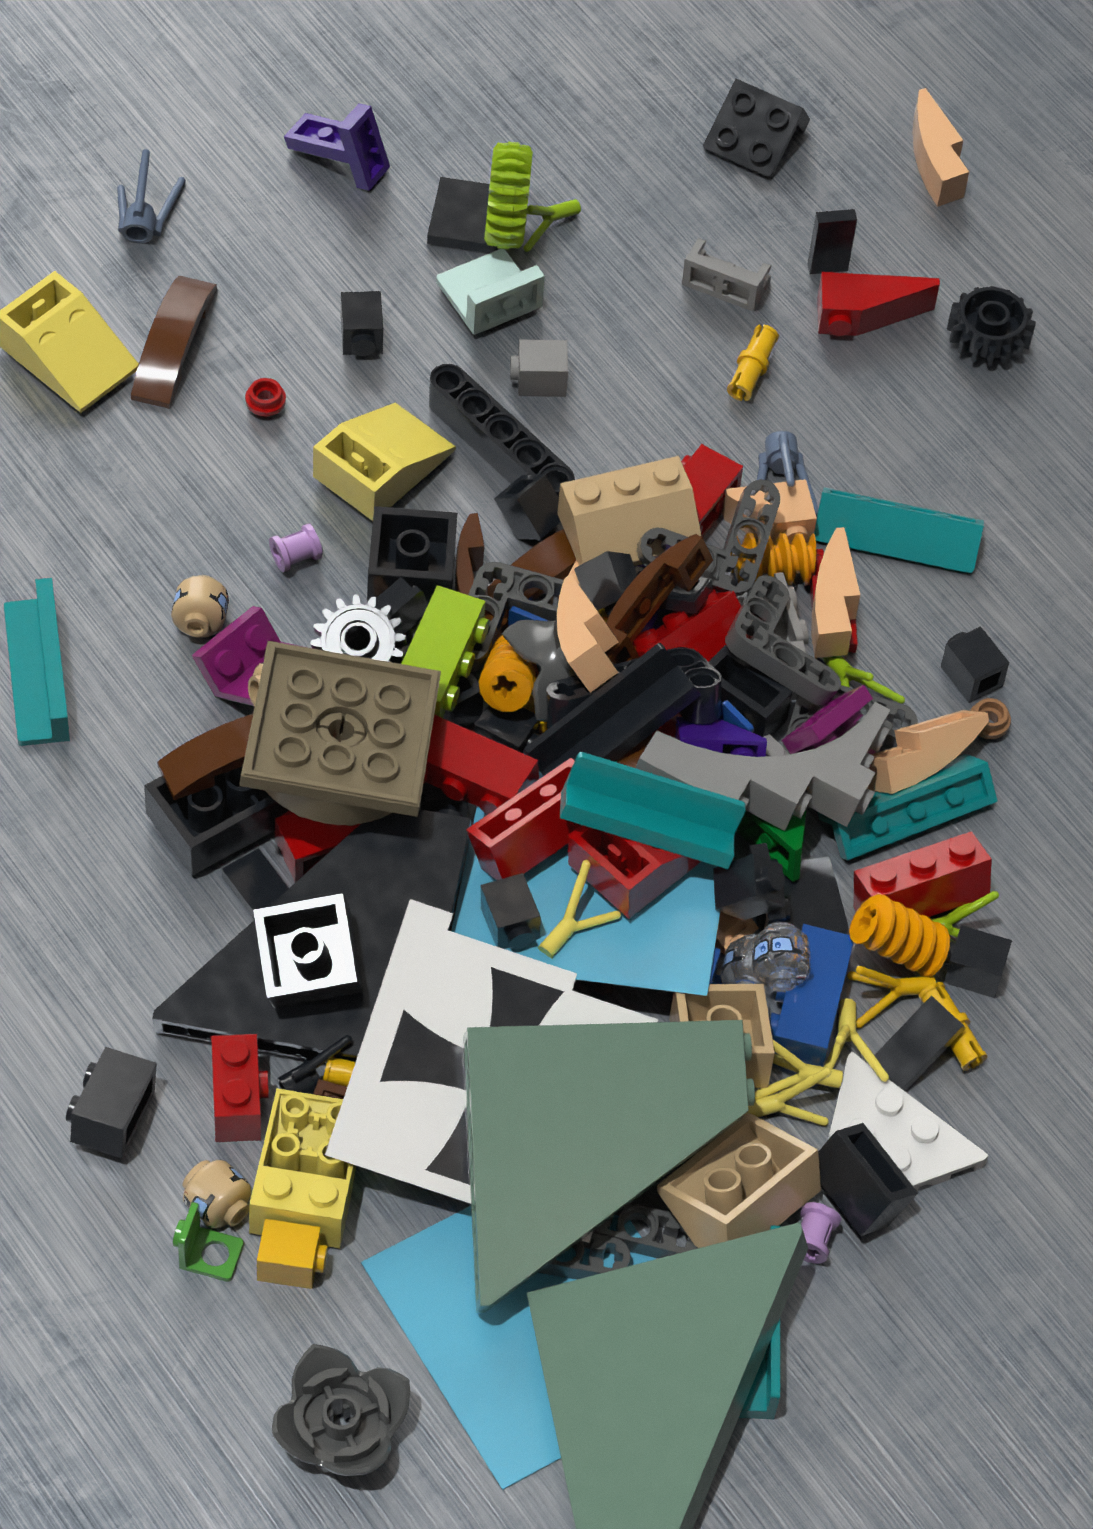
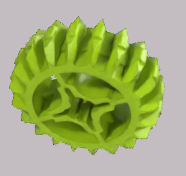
(508, 195)

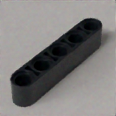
(491, 428)

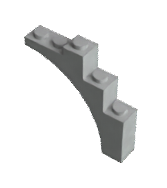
(775, 788)

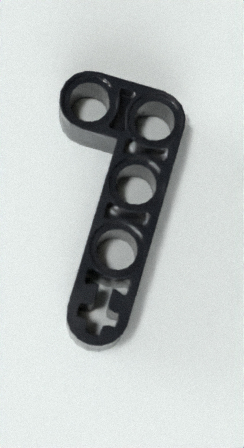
(568, 693)

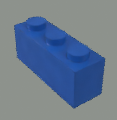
(811, 1007)

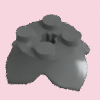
(539, 643)
(330, 1385)

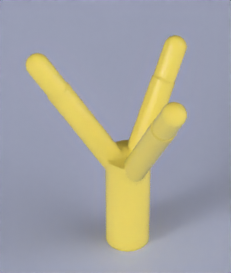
(568, 925)
(848, 1033)
(803, 1070)
(776, 1102)

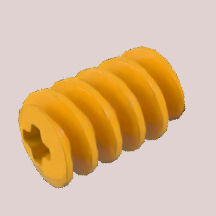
(782, 557)
(506, 678)
(901, 935)

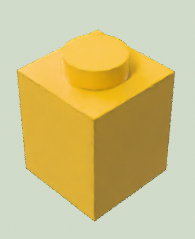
(290, 1254)

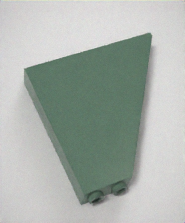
(583, 1125)
(655, 1372)

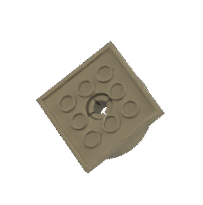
(340, 734)

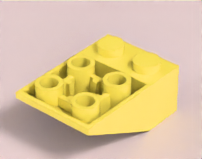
(65, 342)
(378, 457)
(295, 1175)

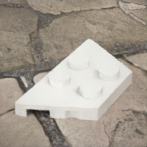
(910, 1133)

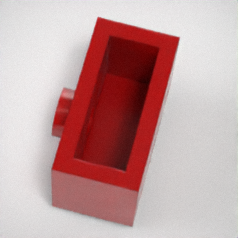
(237, 1088)

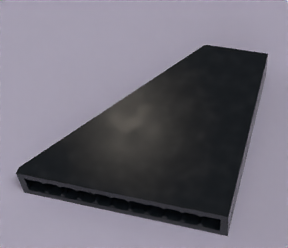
(378, 873)

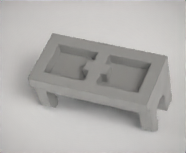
(724, 278)

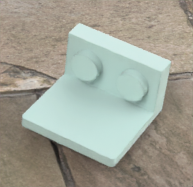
(492, 290)

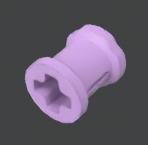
(295, 547)
(818, 1224)

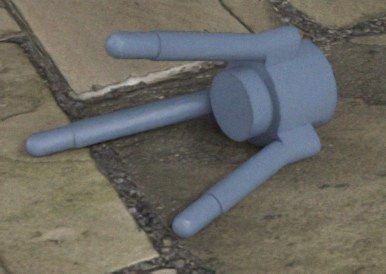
(139, 221)
(783, 457)

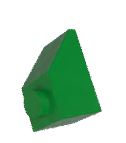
(782, 845)

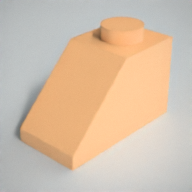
(793, 516)

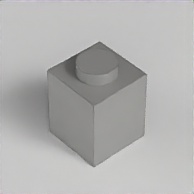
(540, 368)

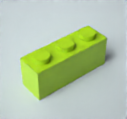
(446, 641)

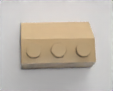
(623, 504)
(742, 1183)

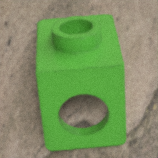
(193, 1239)

